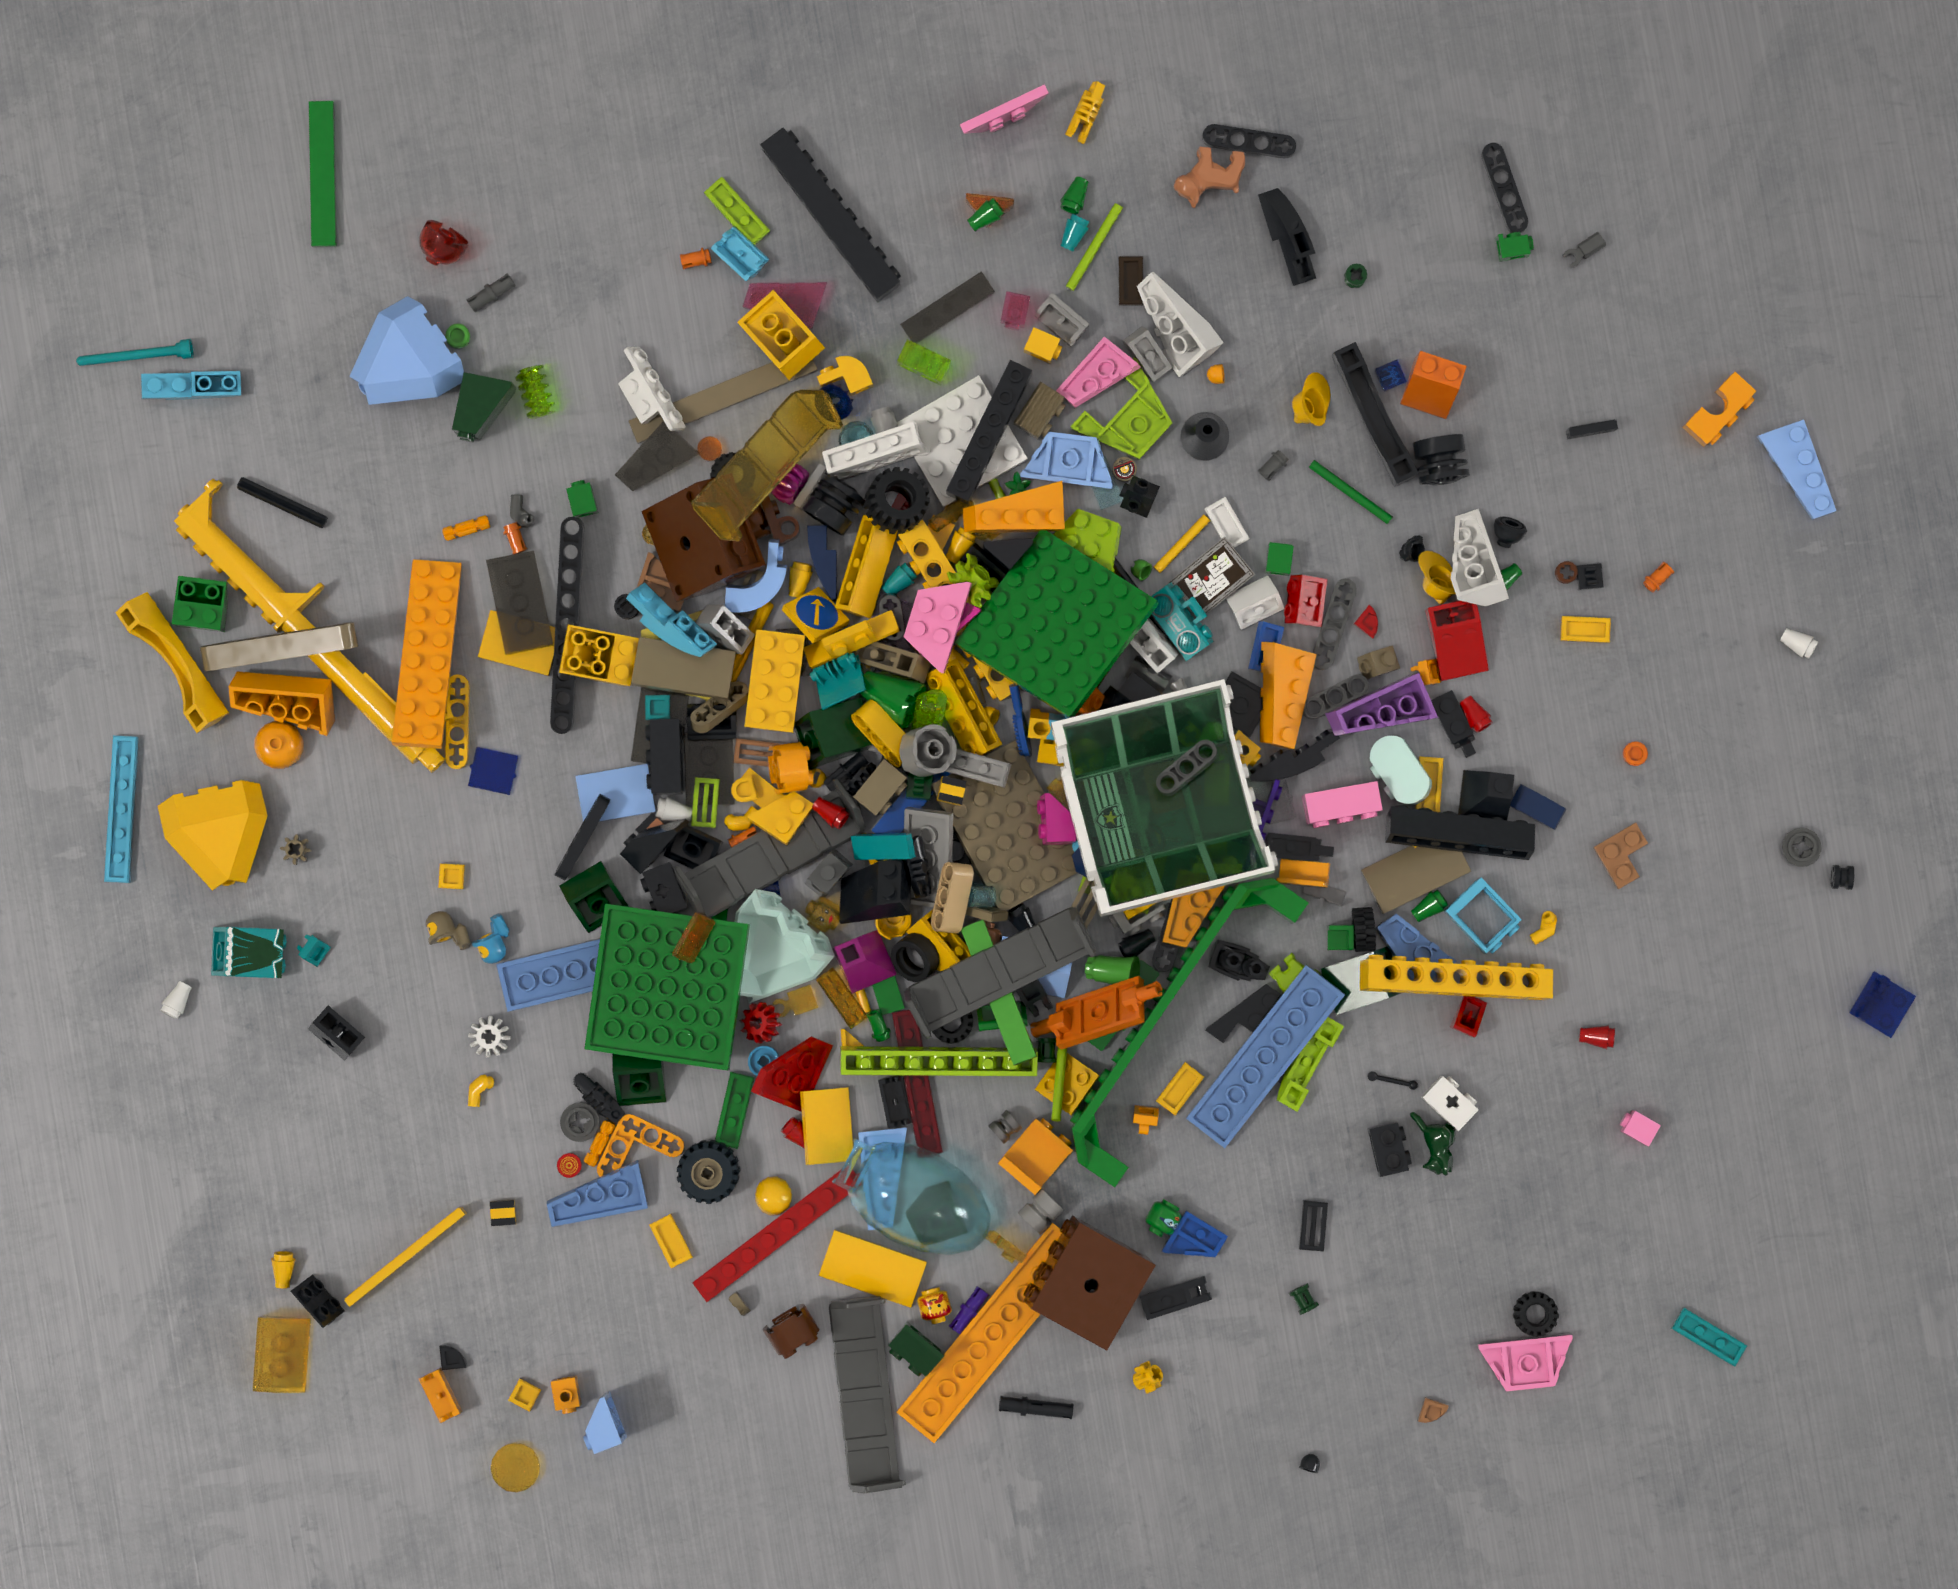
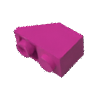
(1056, 822)

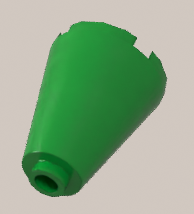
(894, 695)

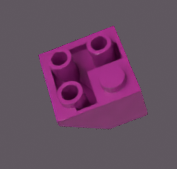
(864, 961)

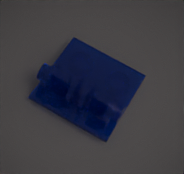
(1882, 1004)

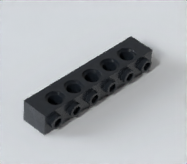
(989, 432)

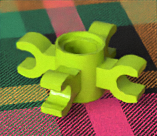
(977, 576)

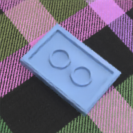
(623, 786)

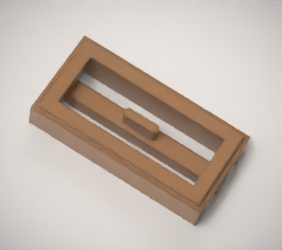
(751, 752)

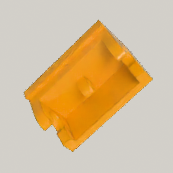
(440, 1395)

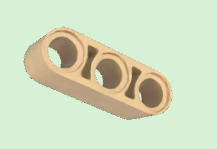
(952, 897)

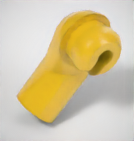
(739, 823)
(1547, 928)
(477, 1087)

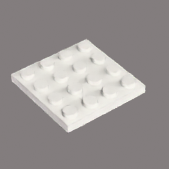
(946, 432)

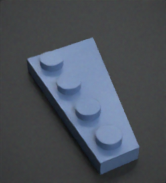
(602, 1197)

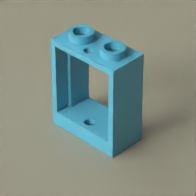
(1509, 929)

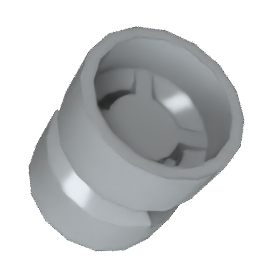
(1041, 1211)

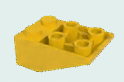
(598, 655)

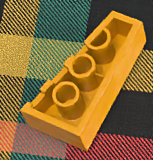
(1020, 512)
(1284, 692)
(286, 698)

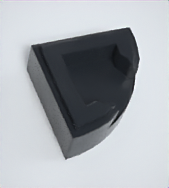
(451, 1358)

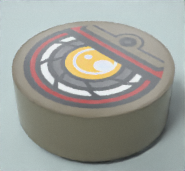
(1124, 469)

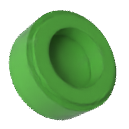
(457, 336)

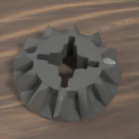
(1810, 839)
(574, 1132)

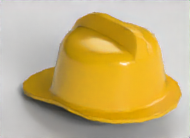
(1313, 401)
(1437, 576)

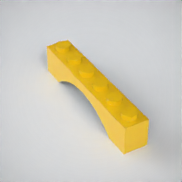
(147, 622)

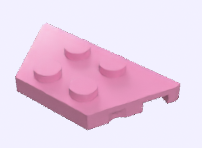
(1011, 110)
(936, 621)
(1527, 1361)

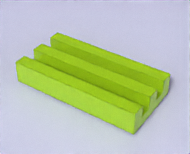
(704, 823)

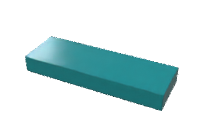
(883, 846)
(1709, 1336)

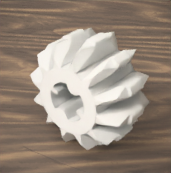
(495, 1030)

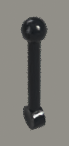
(1372, 1076)

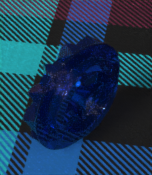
(844, 406)

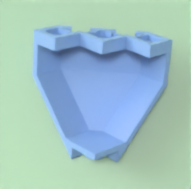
(405, 357)

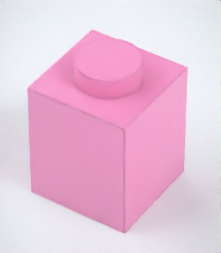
(1639, 1127)

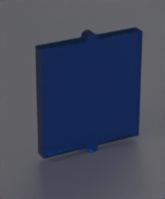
(493, 771)

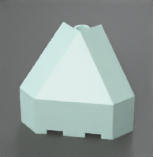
(779, 947)

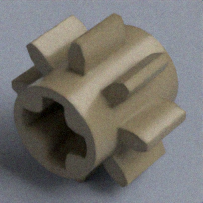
(288, 849)

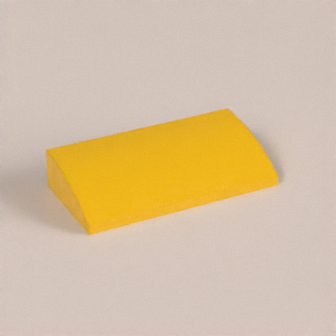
(872, 1268)

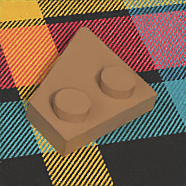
(656, 579)

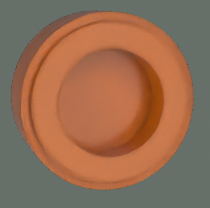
(1635, 753)

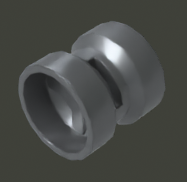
(1009, 1122)

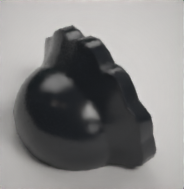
(1412, 549)

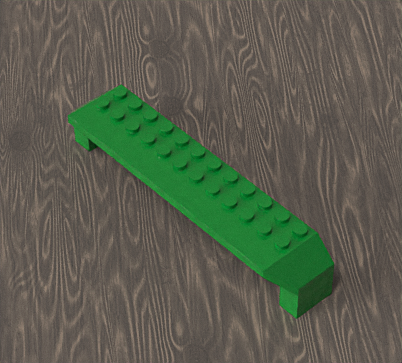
(1243, 895)

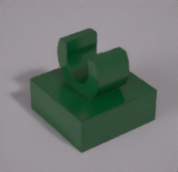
(919, 787)

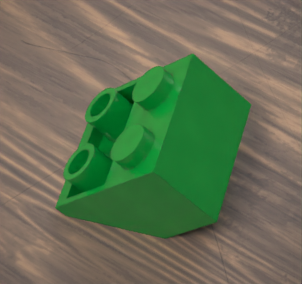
(200, 604)

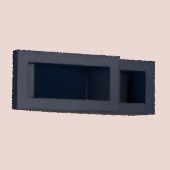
(824, 560)

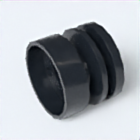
(1441, 459)
(833, 504)

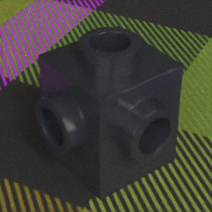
(1138, 496)

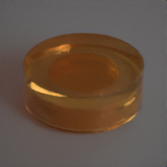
(709, 448)

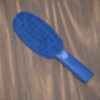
(1020, 722)

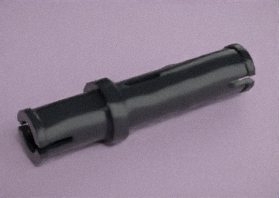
(1035, 1407)

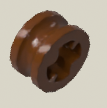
(1572, 567)

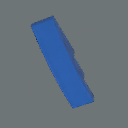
(894, 817)

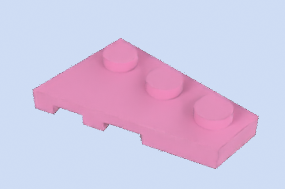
(1097, 372)

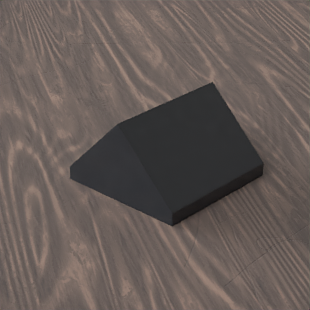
(1008, 551)
(693, 847)

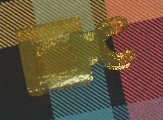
(799, 1000)
(1009, 1251)

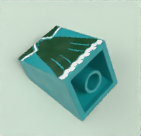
(248, 952)

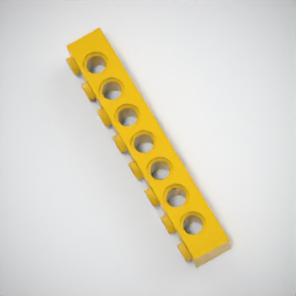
(935, 555)
(1373, 978)

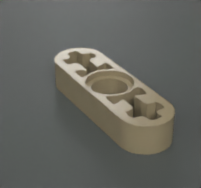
(716, 716)

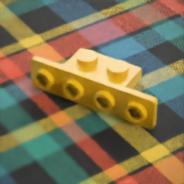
(851, 639)

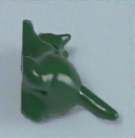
(1438, 1141)

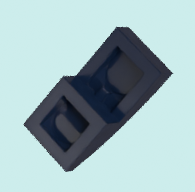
(1537, 807)

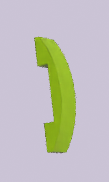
(1298, 1074)

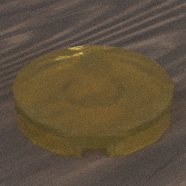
(515, 1467)

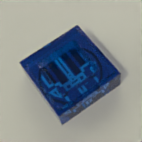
(1390, 375)

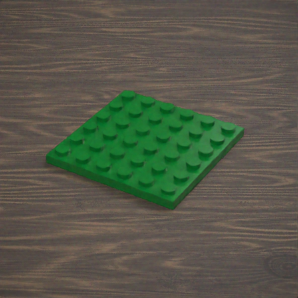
(1057, 623)
(658, 1004)

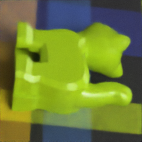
(1285, 978)

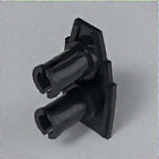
(1237, 962)

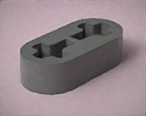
(898, 612)

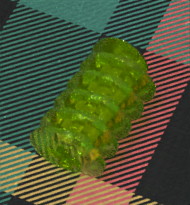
(534, 392)
(929, 708)

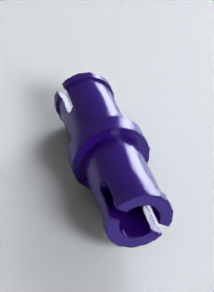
(969, 1310)

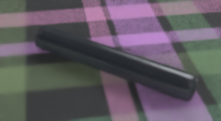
(282, 502)

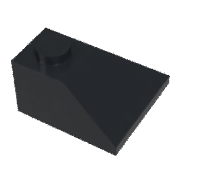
(1486, 794)

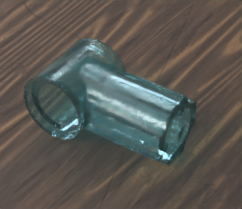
(981, 896)

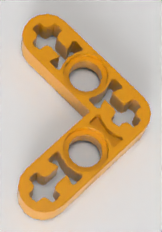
(629, 1137)

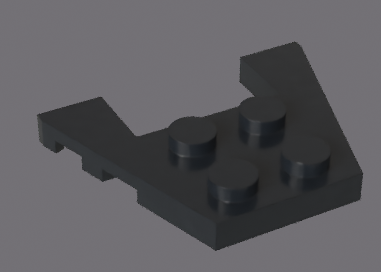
(1247, 1013)

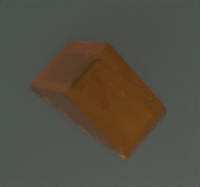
(976, 200)

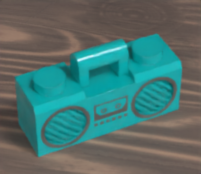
(1177, 622)

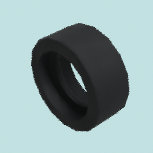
(924, 948)

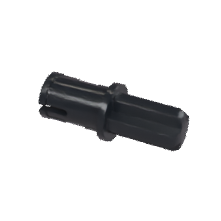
(846, 770)

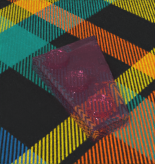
(801, 298)

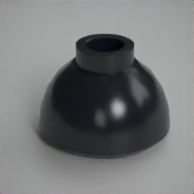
(1508, 531)

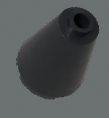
(1202, 445)

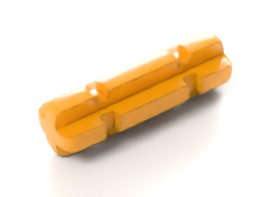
(466, 528)
(599, 1143)

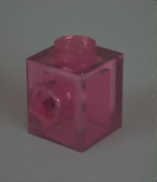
(1015, 310)

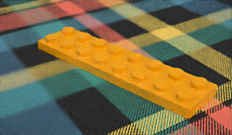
(427, 654)

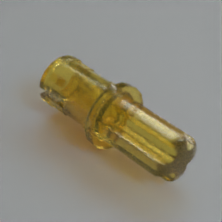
(948, 515)

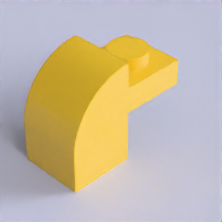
(849, 369)

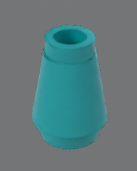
(1074, 231)
(899, 580)

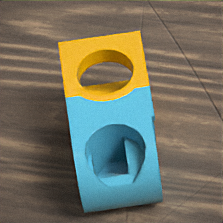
(1041, 724)

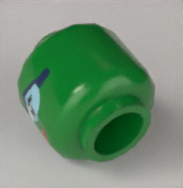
(1163, 1218)

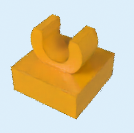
(1428, 671)
(1145, 1117)

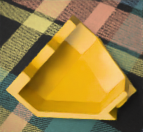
(216, 830)

